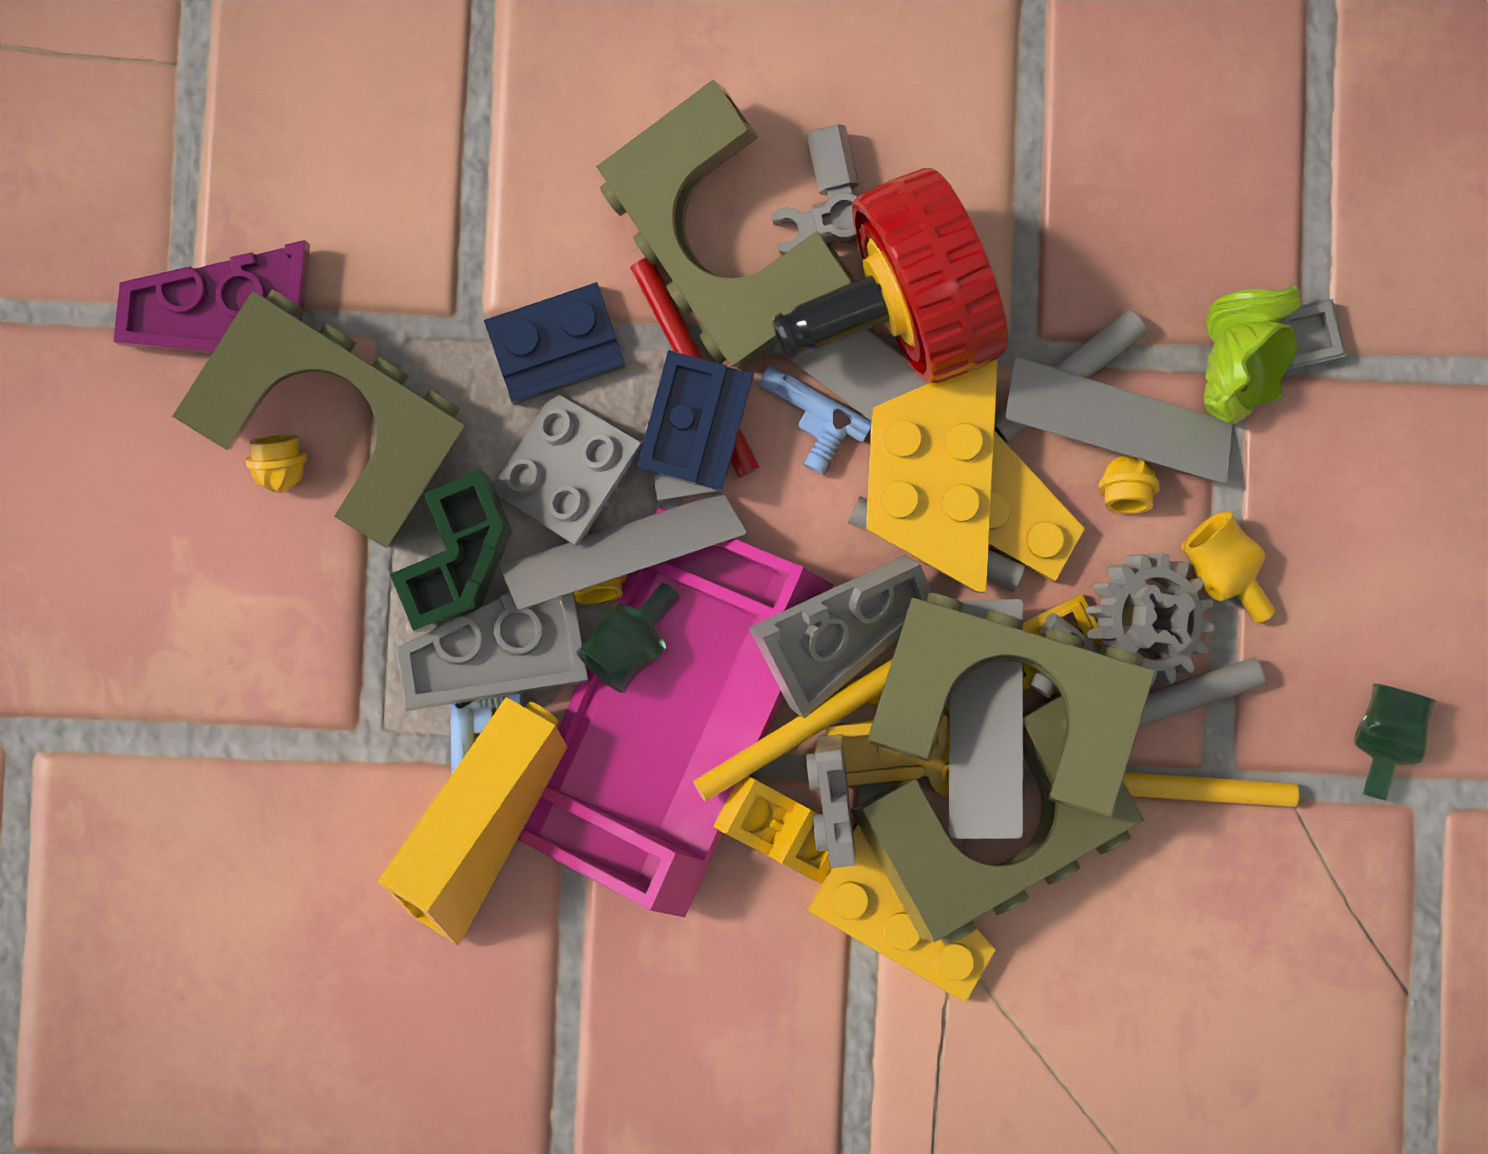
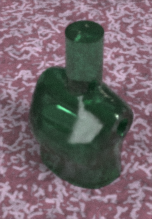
(628, 639)
(1392, 734)

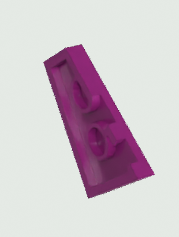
(196, 306)

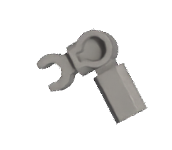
(834, 177)

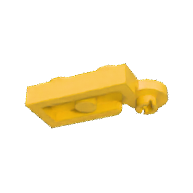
(876, 764)

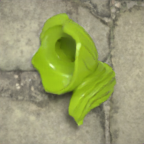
(1248, 350)

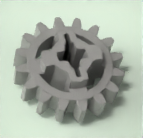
(1151, 618)

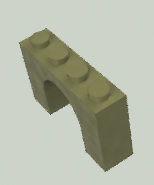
(654, 183)
(270, 345)
(1099, 691)
(948, 889)

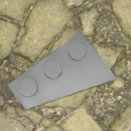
(493, 654)

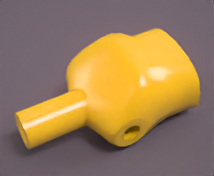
(1228, 563)

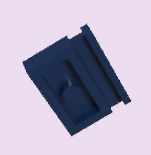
(554, 343)
(695, 420)

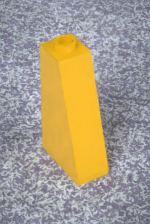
(475, 820)

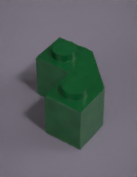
(475, 540)

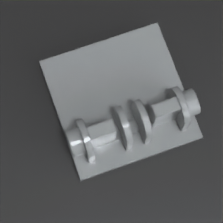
(566, 468)

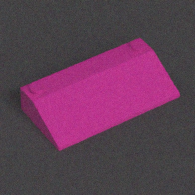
(625, 786)

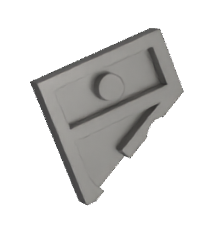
(829, 775)

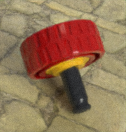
(920, 279)

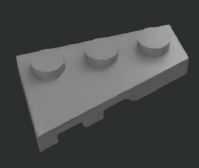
(838, 633)

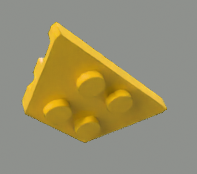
(936, 474)

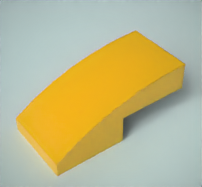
(774, 827)

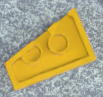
(1027, 518)
(868, 909)

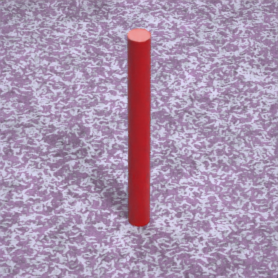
(683, 342)

